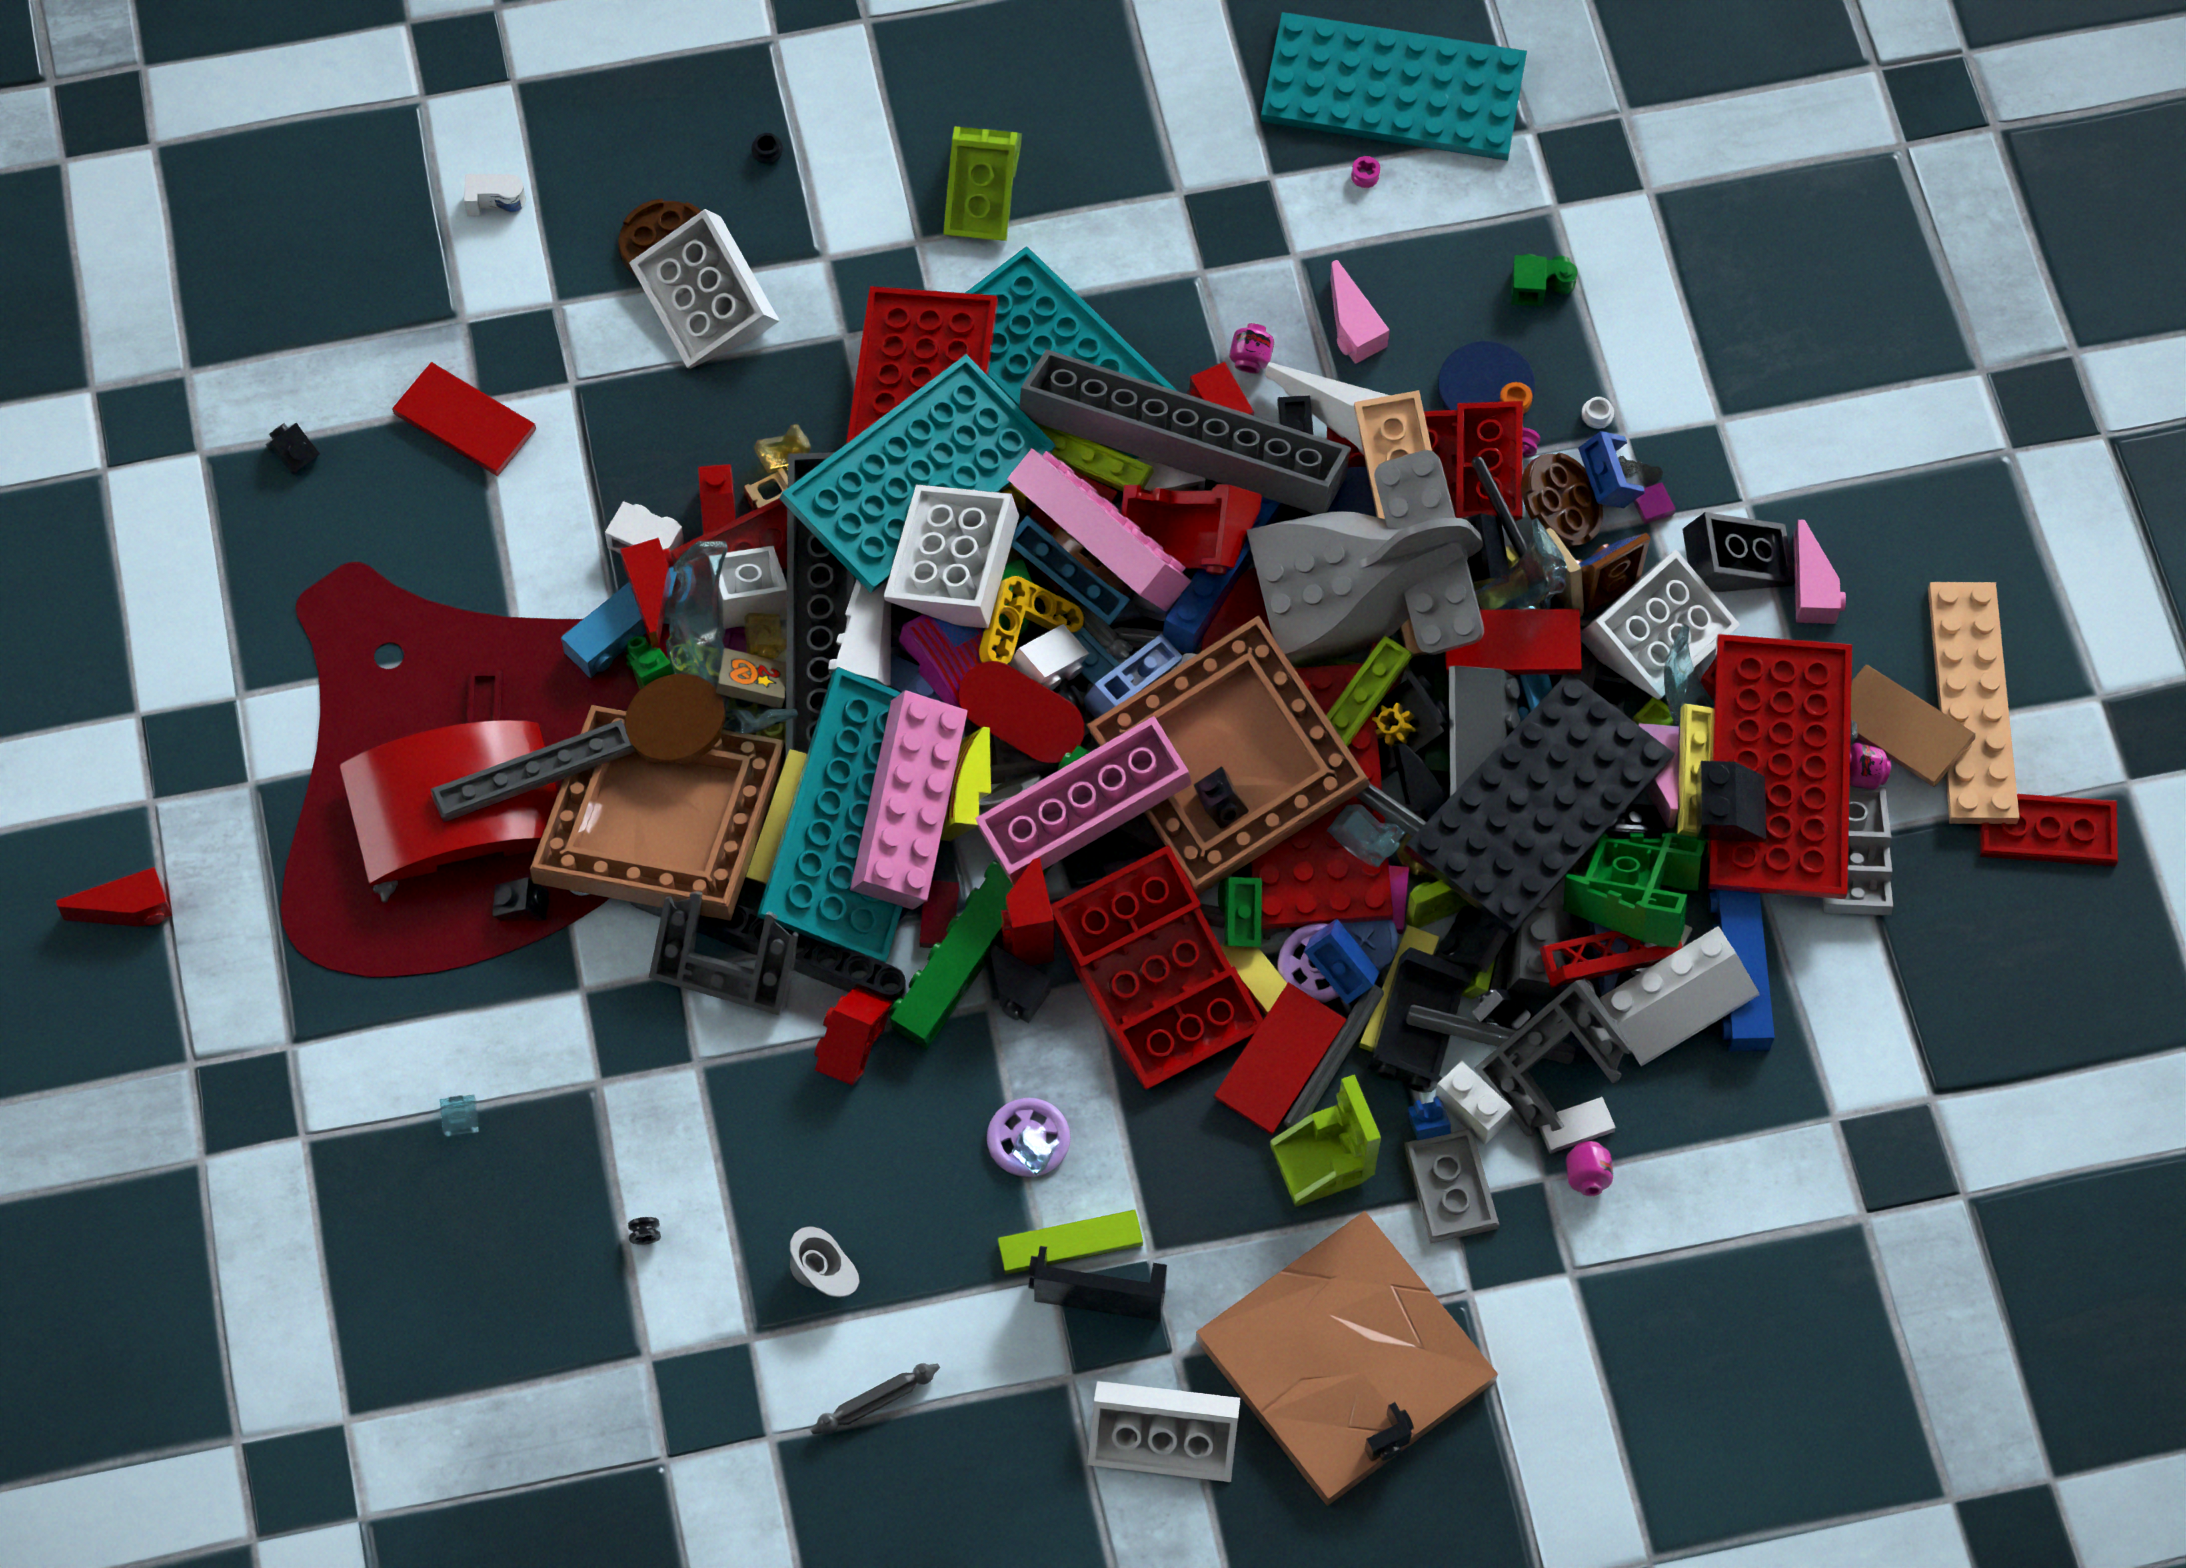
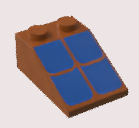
(1612, 570)

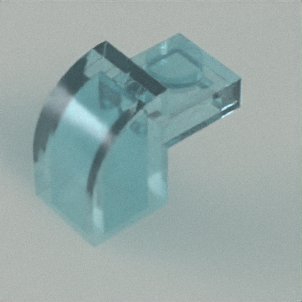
(1364, 835)

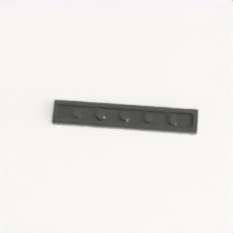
(531, 771)

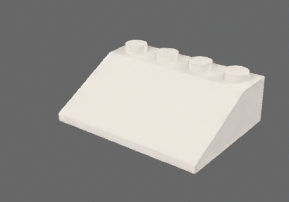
(703, 290)
(953, 554)
(1645, 620)

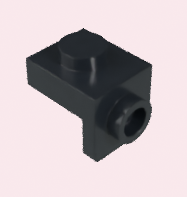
(292, 446)
(1220, 798)
(520, 899)
(1503, 1008)
(1389, 1441)

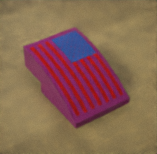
(943, 653)

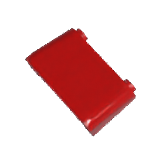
(1195, 526)

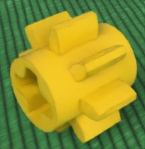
(1390, 716)

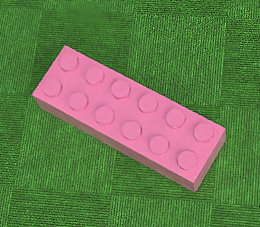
(1100, 528)
(1084, 799)
(909, 800)

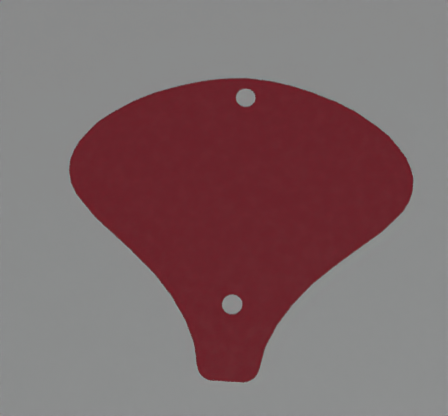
(444, 915)

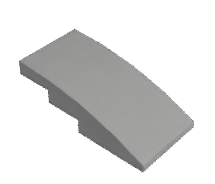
(1868, 856)

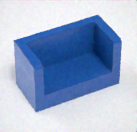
(1606, 472)
(1341, 961)

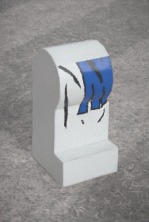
(493, 192)

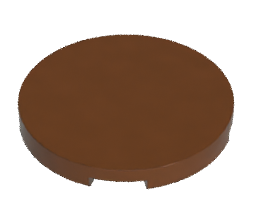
(651, 224)
(1562, 498)
(1092, 563)
(675, 719)

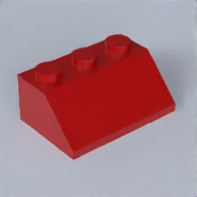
(1029, 918)

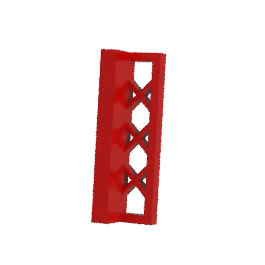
(1608, 961)

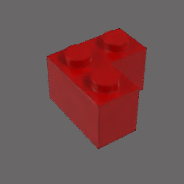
(850, 1034)

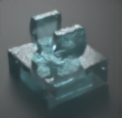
(459, 1115)
(1033, 1150)

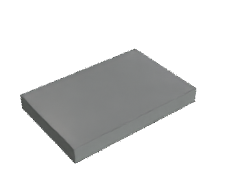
(1451, 1186)

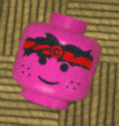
(1251, 348)
(1868, 766)
(1589, 1168)

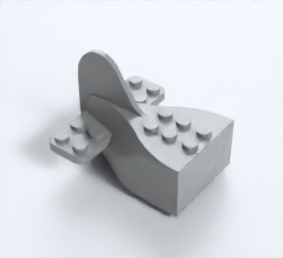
(1353, 577)

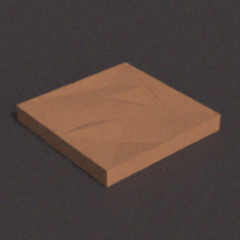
(1257, 720)
(662, 827)
(1335, 1346)

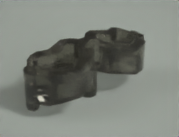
(1646, 474)

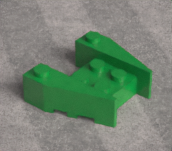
(1626, 881)

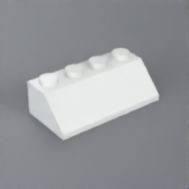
(1680, 996)
(1163, 1431)

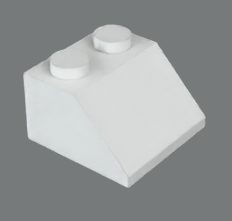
(751, 583)

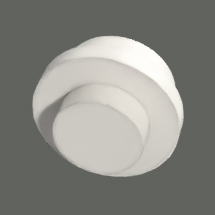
(1598, 412)

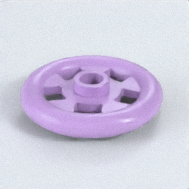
(1289, 964)
(1024, 1109)

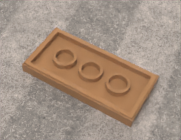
(1906, 726)

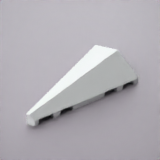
(1330, 399)
(867, 636)

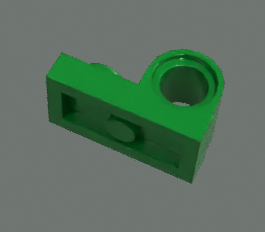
(1242, 906)

